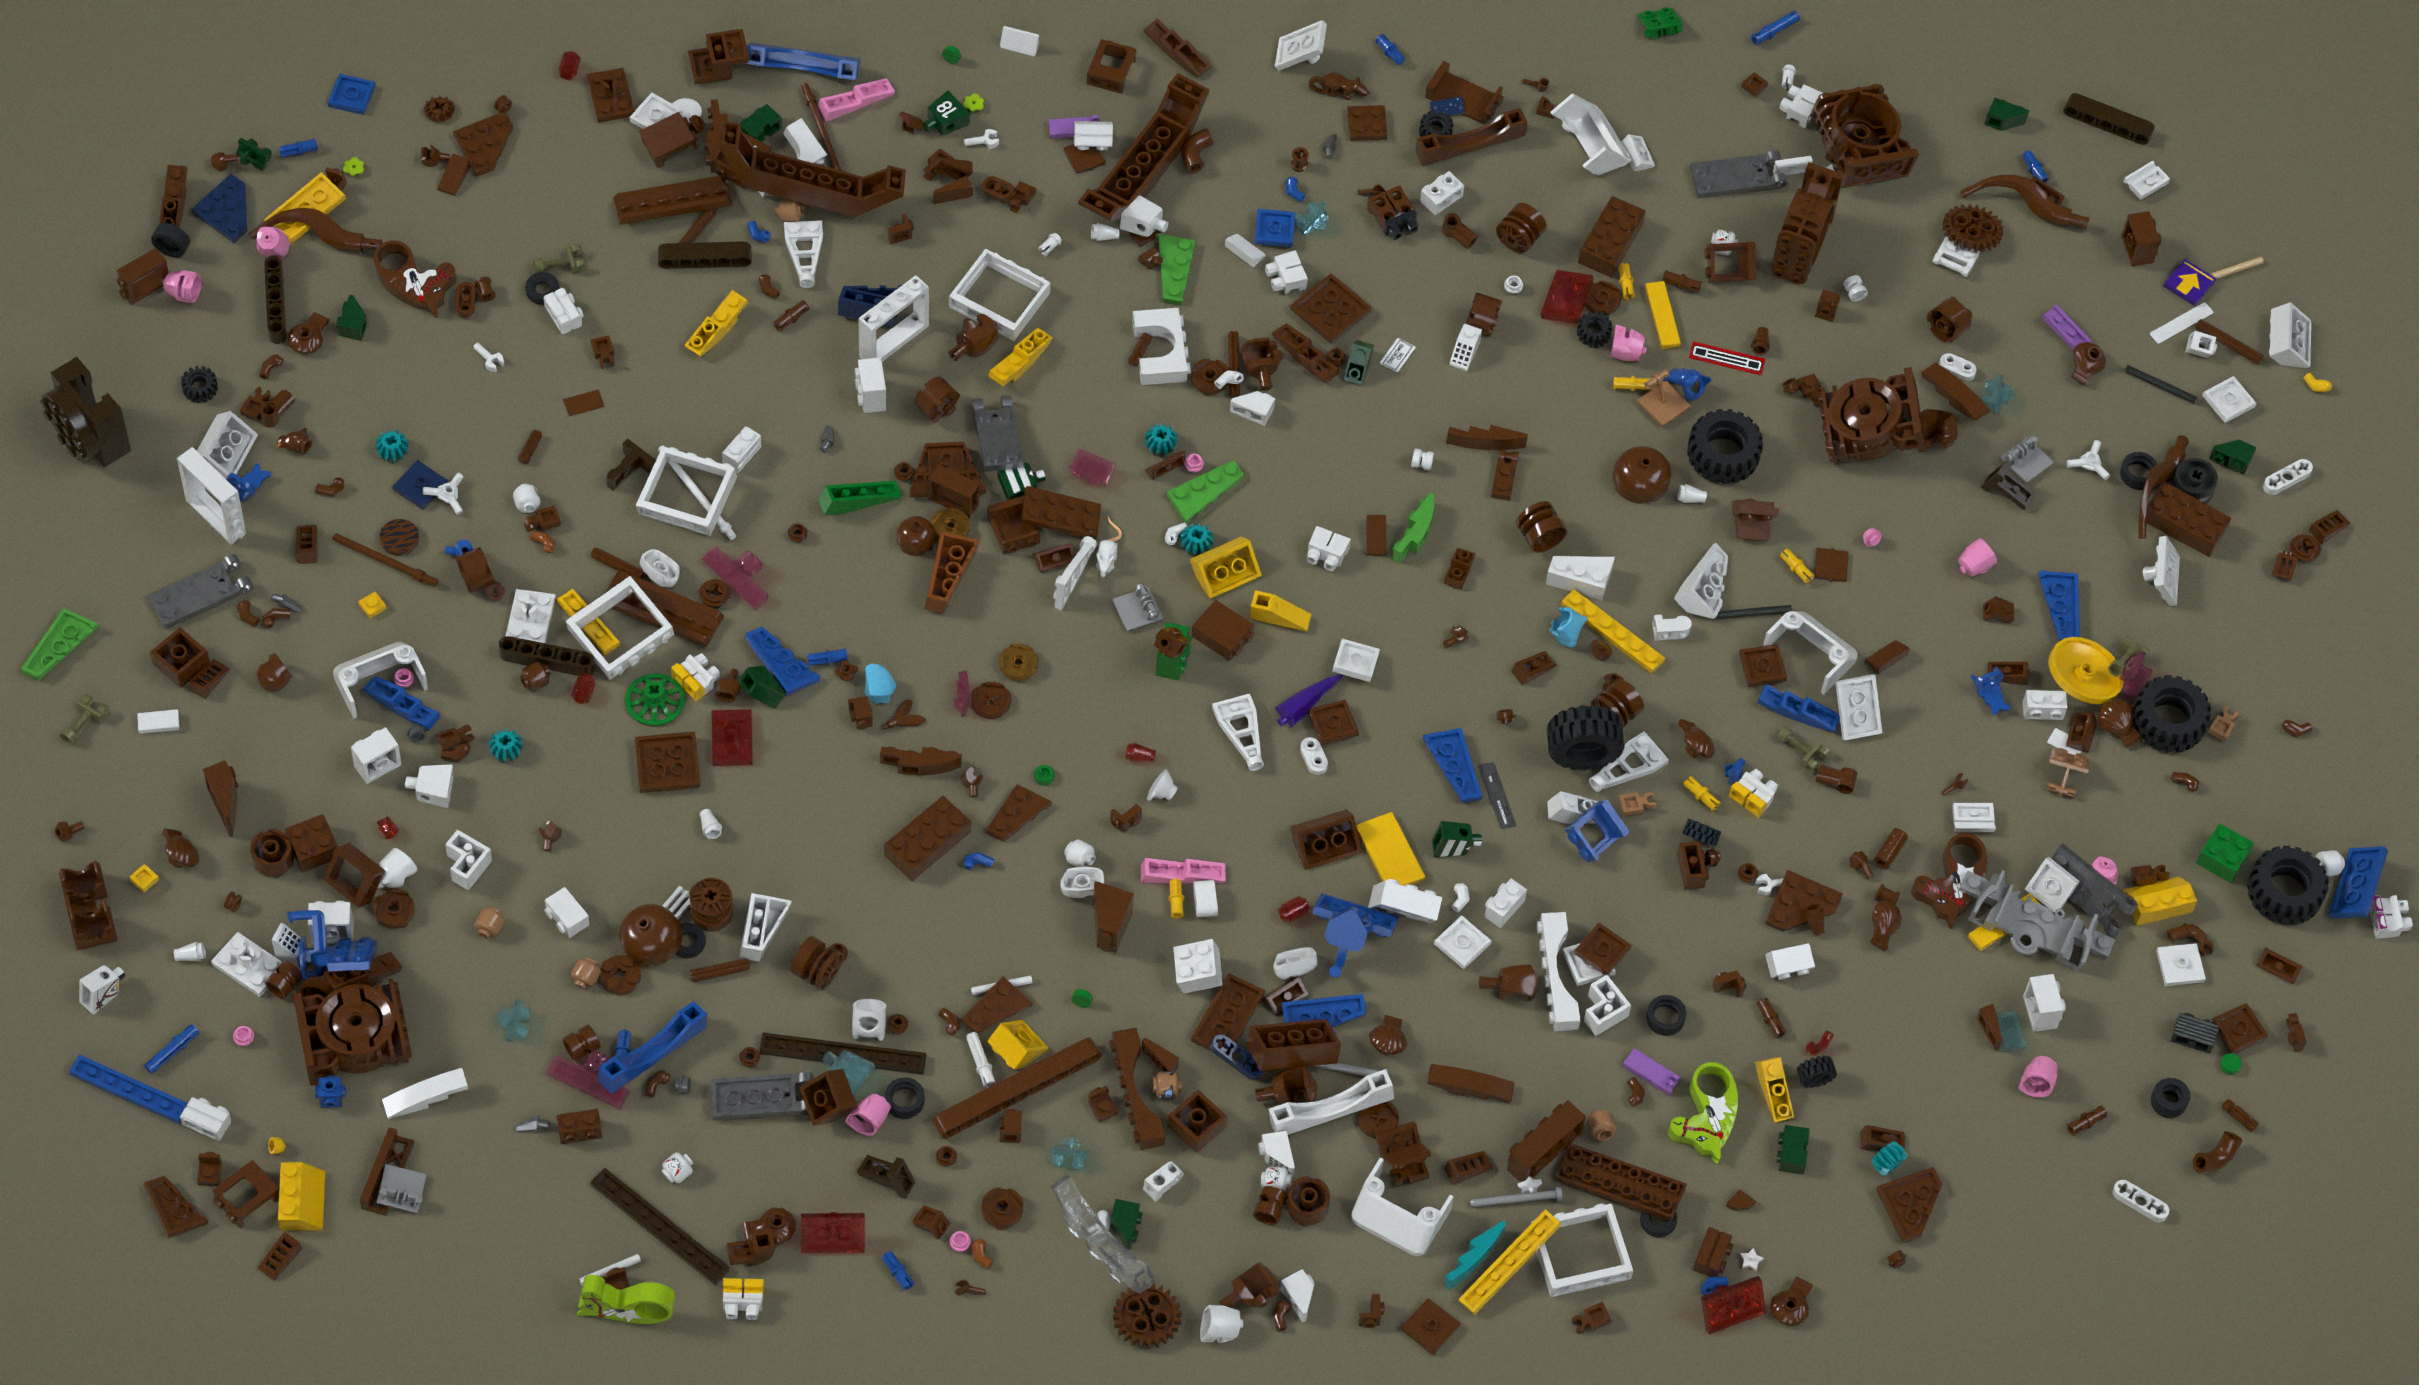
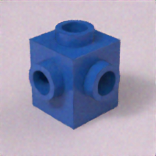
(330, 1092)

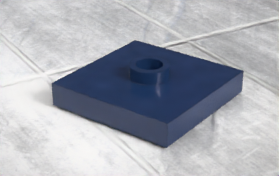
(413, 481)

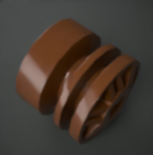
(1521, 228)
(1541, 526)
(1621, 699)
(714, 913)
(816, 963)

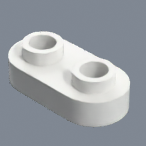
(1957, 366)
(1313, 754)

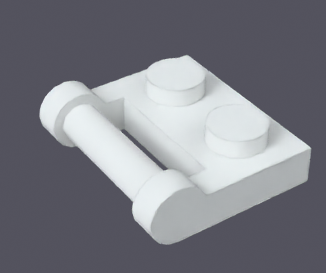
(1958, 255)

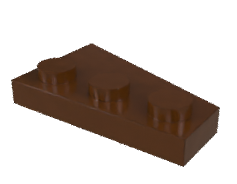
(1016, 811)
(996, 1005)
(172, 1208)

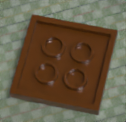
(1330, 308)
(667, 762)

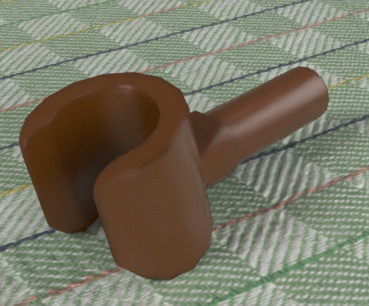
(1541, 85)
(1377, 189)
(1957, 784)
(965, 1287)

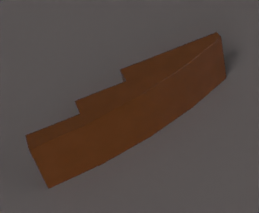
(1180, 51)
(1308, 356)
(1956, 391)
(1494, 439)
(1470, 1082)

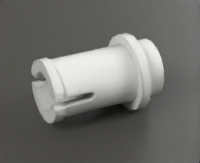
(1788, 76)
(1053, 241)

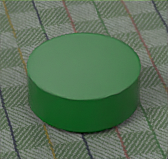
(951, 54)
(1044, 775)
(1082, 998)
(2230, 1064)

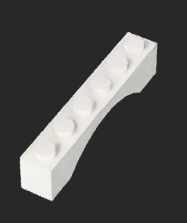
(1564, 1007)
(1366, 1093)

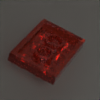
(1567, 296)
(732, 737)
(833, 1232)
(1733, 1304)

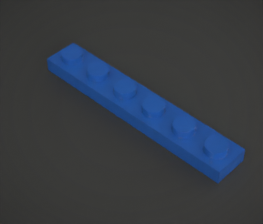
(128, 1088)

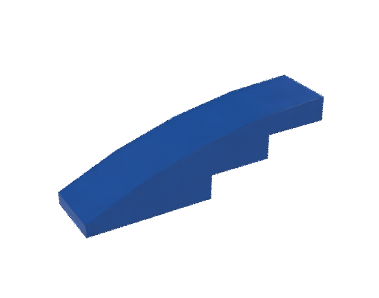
(401, 703)
(1799, 709)

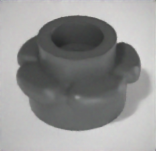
(416, 733)
(683, 1084)

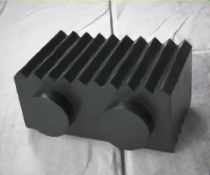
(2195, 1032)

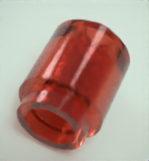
(569, 65)
(583, 688)
(1293, 909)

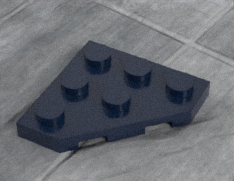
(225, 208)

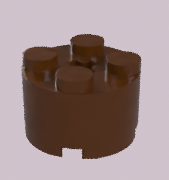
(1484, 313)
(1949, 320)
(937, 399)
(474, 570)
(271, 852)
(1308, 1200)

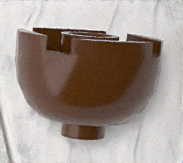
(916, 536)

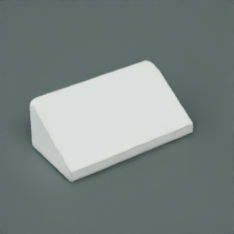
(1019, 41)
(1638, 152)
(1244, 249)

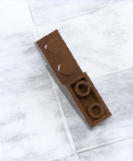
(712, 141)
(174, 195)
(929, 762)
(381, 967)

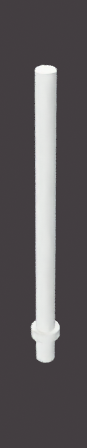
(725, 527)

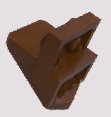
(1753, 518)

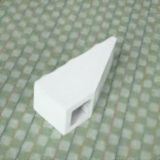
(1568, 807)

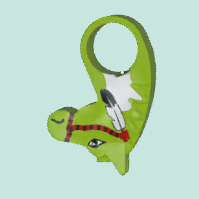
(1716, 1116)
(636, 1304)

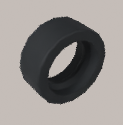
(170, 240)
(2136, 458)
(1668, 1001)
(905, 1083)

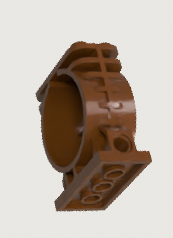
(1868, 140)
(1806, 224)
(1870, 395)
(346, 1007)

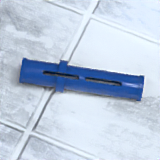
(1771, 30)
(179, 1042)

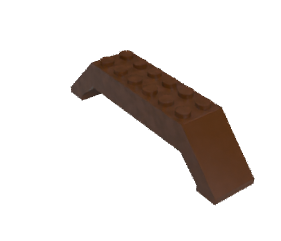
(1151, 151)
(808, 181)

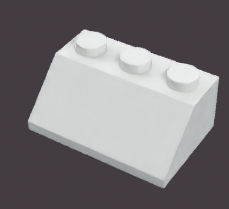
(2290, 336)
(227, 443)

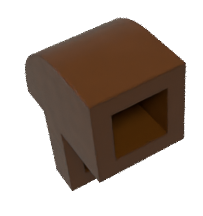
(754, 1251)

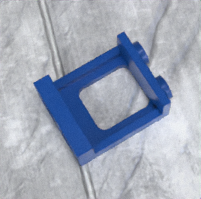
(1608, 823)

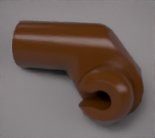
(457, 754)

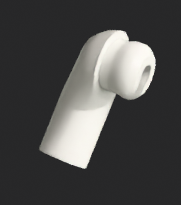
(1173, 532)

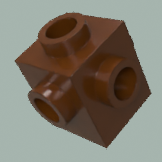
(1171, 642)

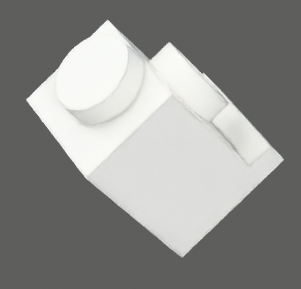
(2207, 341)

